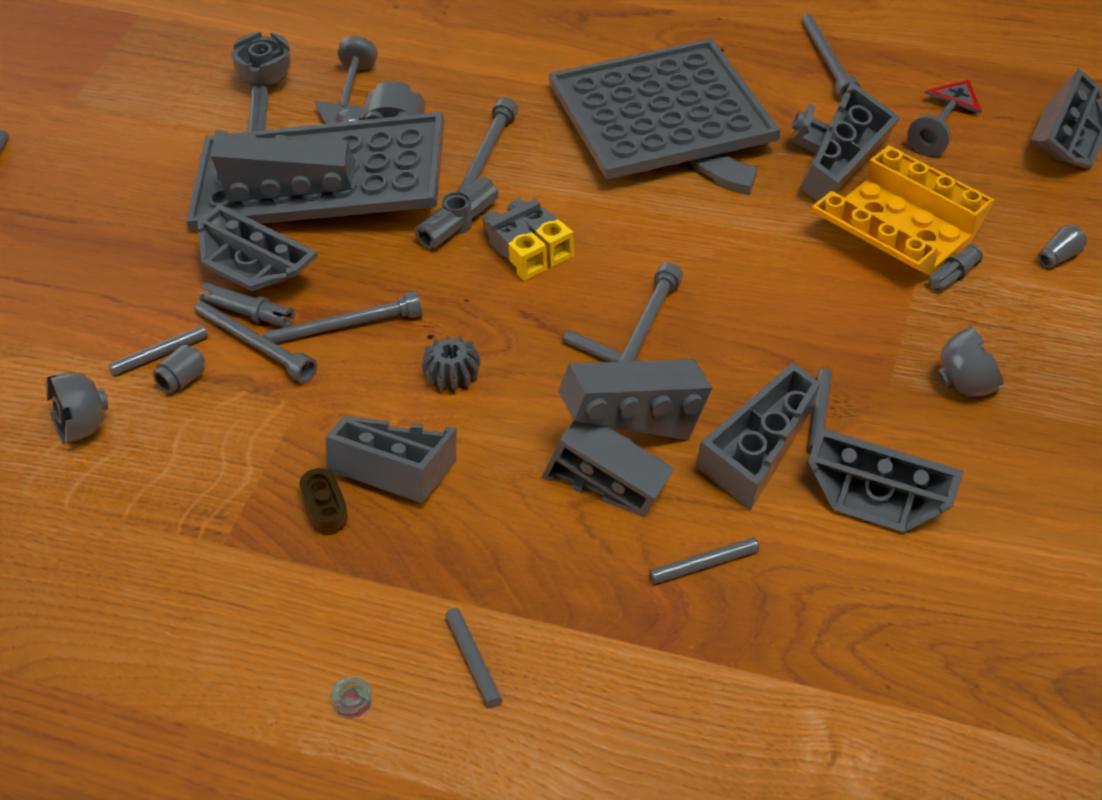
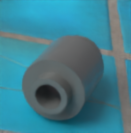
(179, 369)

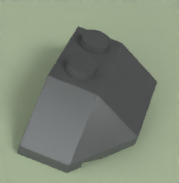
(1072, 122)
(249, 251)
(881, 482)

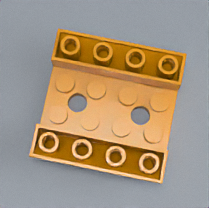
(908, 207)

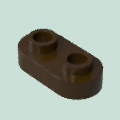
(323, 499)

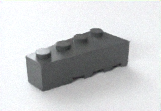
(851, 138)
(280, 166)
(637, 395)
(756, 437)

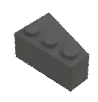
(391, 457)
(608, 465)

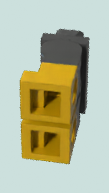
(529, 237)

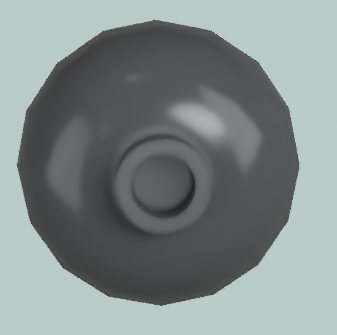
(261, 59)
(969, 366)
(76, 405)

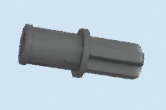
(956, 267)

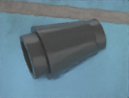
(1063, 245)

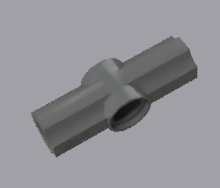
(456, 213)

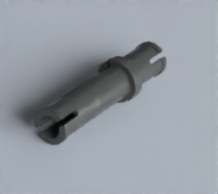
(259, 308)

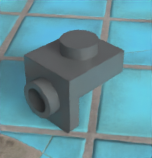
(808, 130)

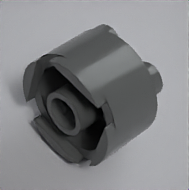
(392, 100)

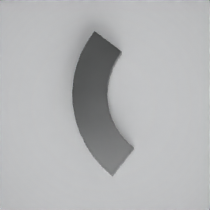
(727, 172)

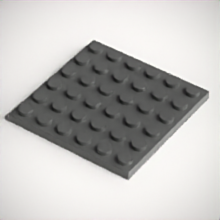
(662, 108)

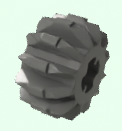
(451, 363)

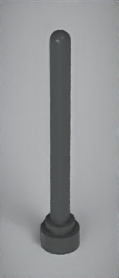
(829, 56)
(503, 114)
(666, 280)
(408, 305)
(299, 366)

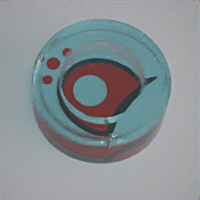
(351, 697)

